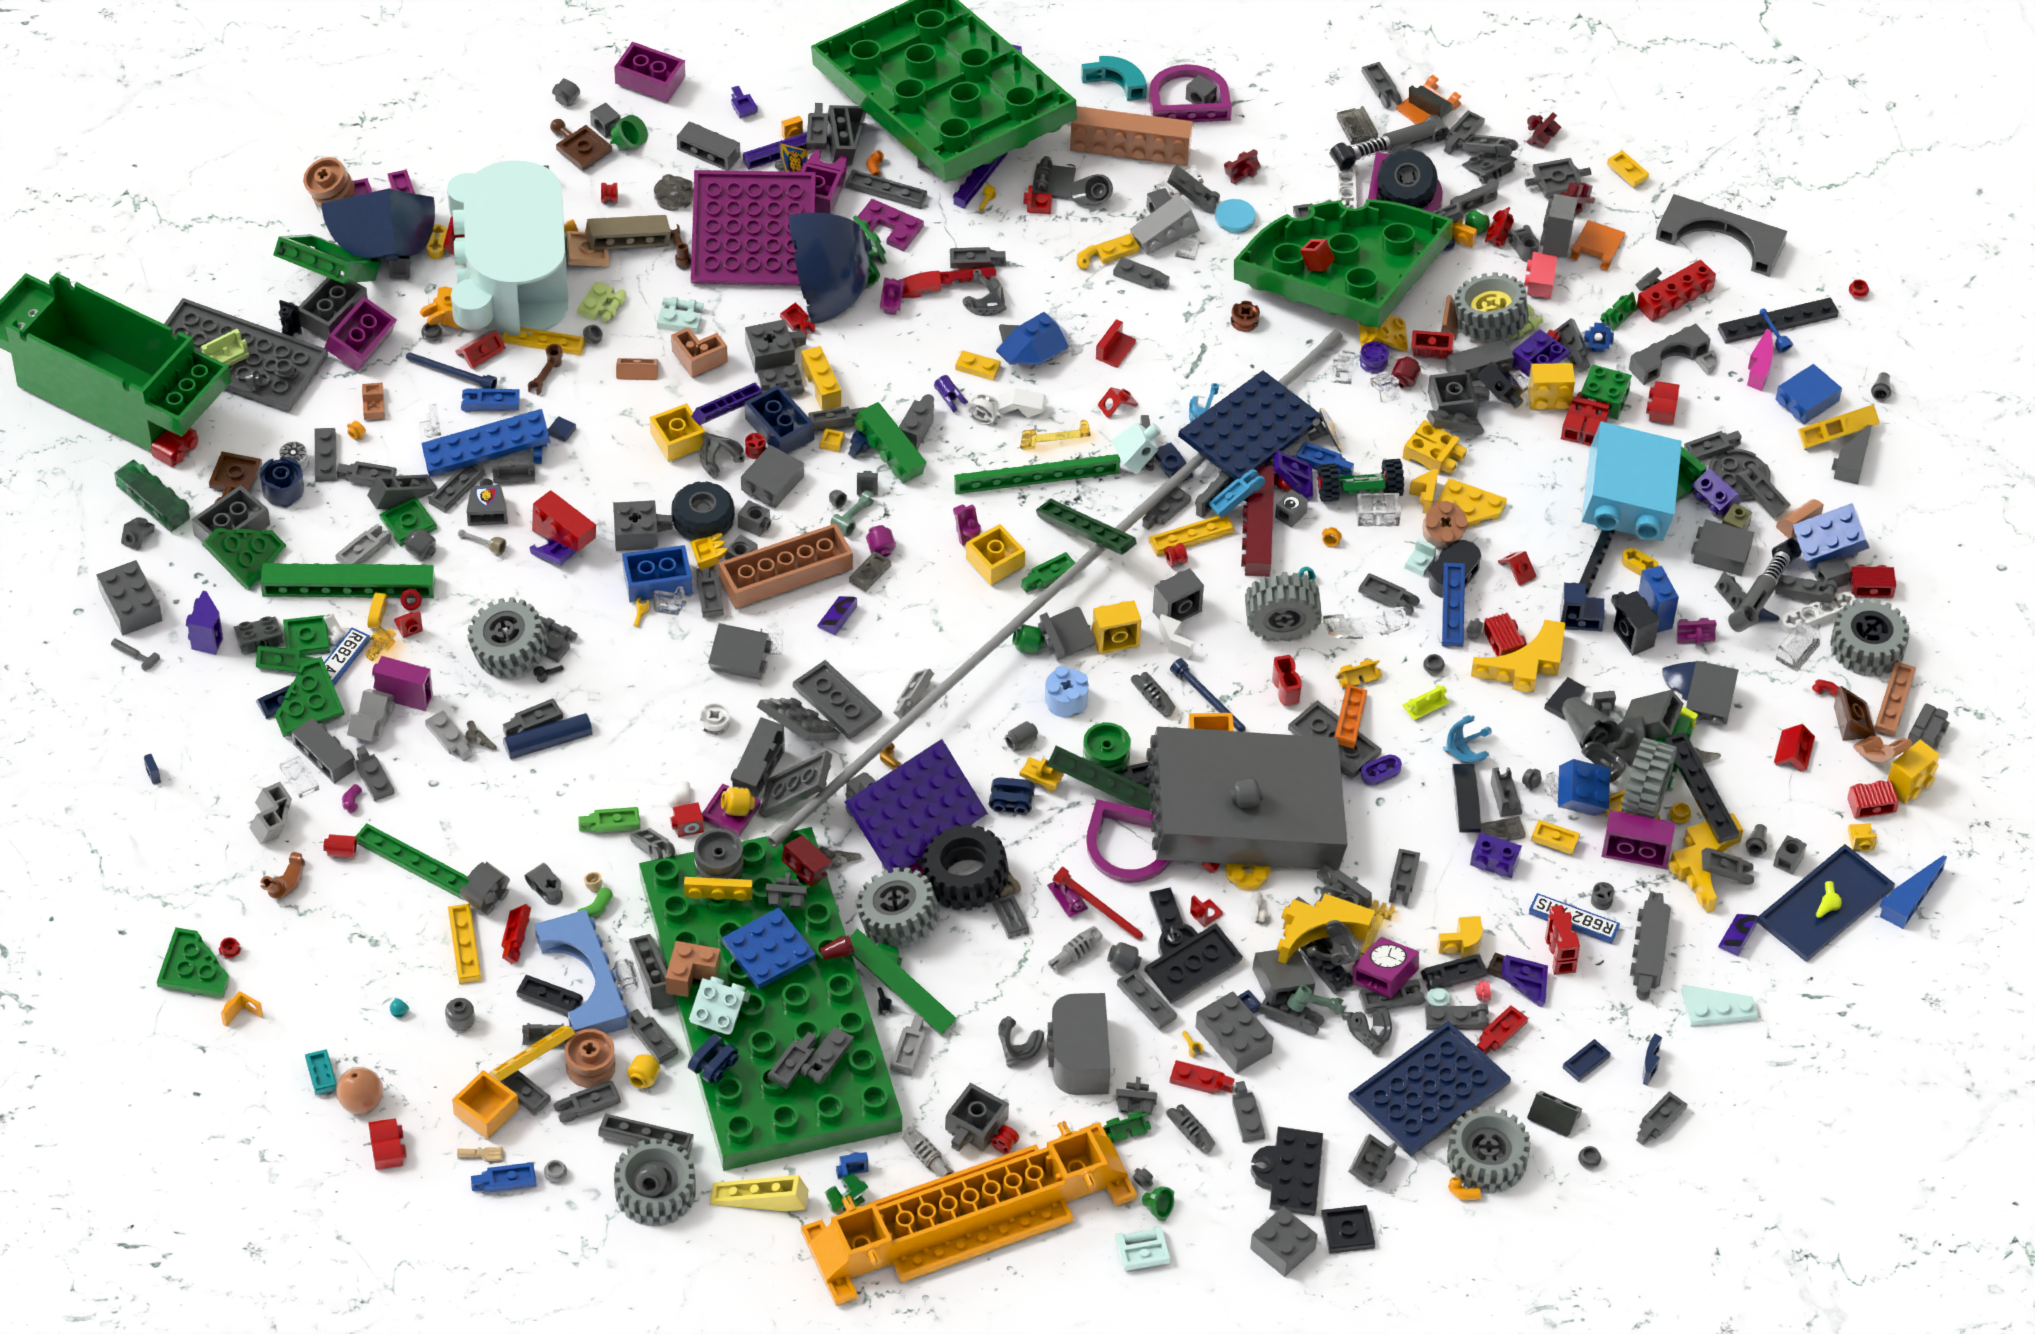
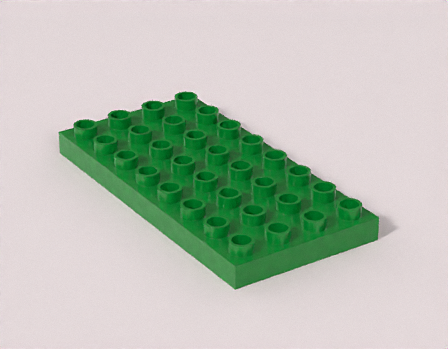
(746, 1111)

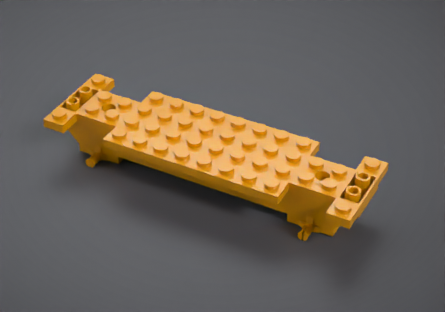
(967, 1211)

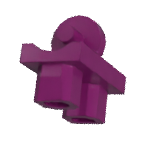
(891, 295)
(966, 523)
(1696, 631)

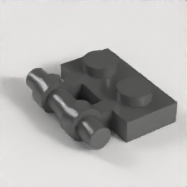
(786, 376)
(557, 645)

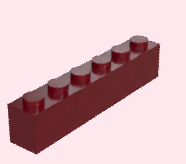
(1259, 527)

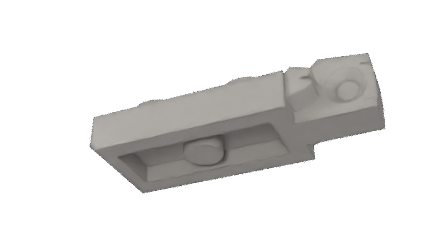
(912, 692)
(448, 735)
(909, 1047)

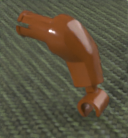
(288, 882)

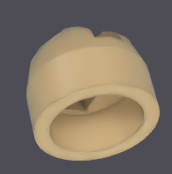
(593, 881)

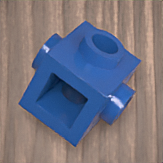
(1599, 345)

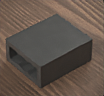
(772, 476)
(1722, 547)
(740, 651)
(1712, 692)
(1658, 711)
(1281, 979)

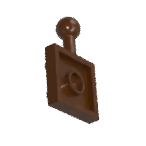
(581, 147)
(234, 471)

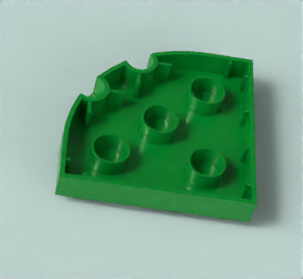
(1375, 251)

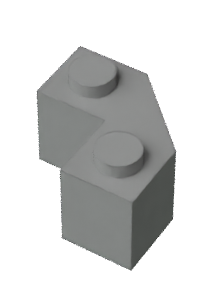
(372, 715)
(274, 808)

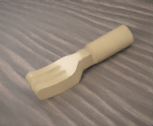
(488, 1154)

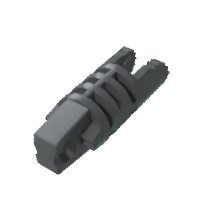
(1153, 693)
(1191, 1128)

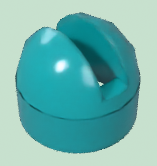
(1311, 574)
(398, 1008)

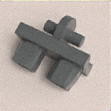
(795, 893)
(1146, 1099)

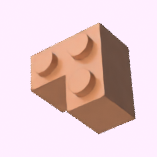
(698, 355)
(690, 963)

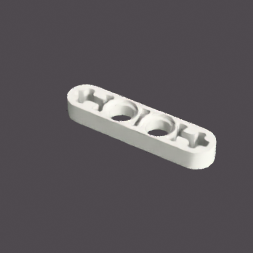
(1350, 187)
(1816, 610)

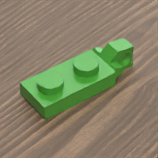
(610, 820)

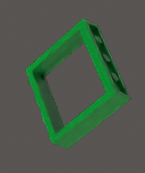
(326, 258)

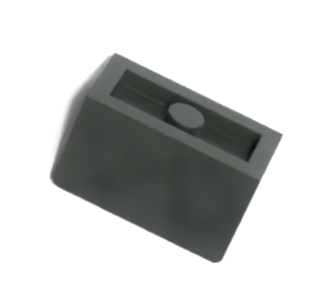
(1429, 101)
(1554, 1113)

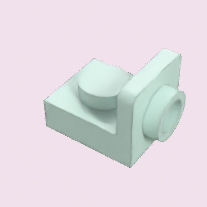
(1421, 558)

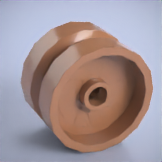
(328, 181)
(590, 1058)

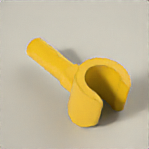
(989, 192)
(641, 609)
(1193, 1045)

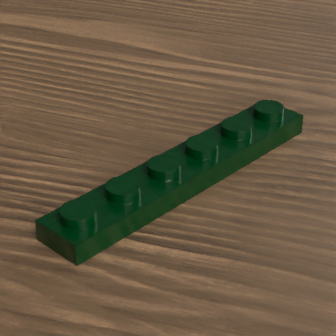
(1086, 526)
(1100, 778)

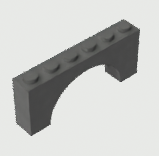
(1690, 216)

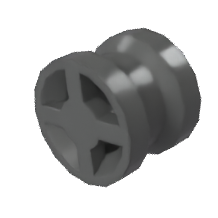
(1604, 890)

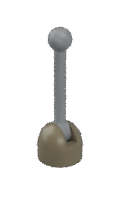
(496, 545)

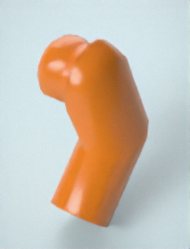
(873, 163)

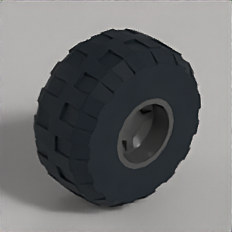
(1408, 178)
(702, 510)

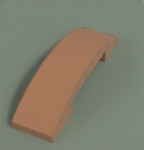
(1876, 751)

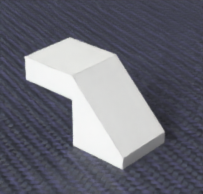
(1028, 402)
(1170, 632)

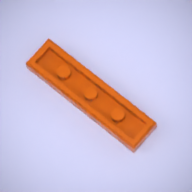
(1350, 716)

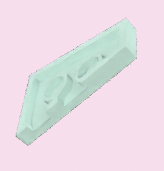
(1717, 1007)

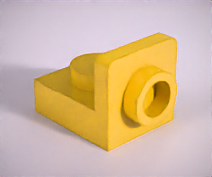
(1862, 837)

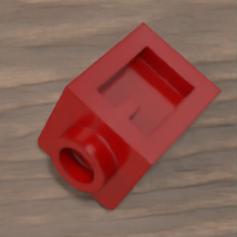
(1037, 202)

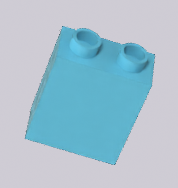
(1631, 481)

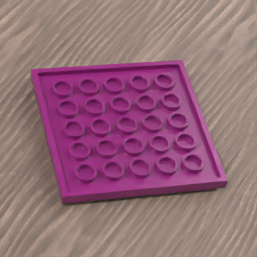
(744, 225)

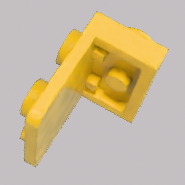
(1391, 333)

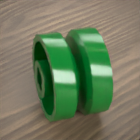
(1107, 746)

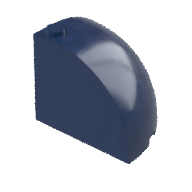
(381, 223)
(829, 262)

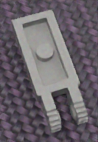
(363, 546)

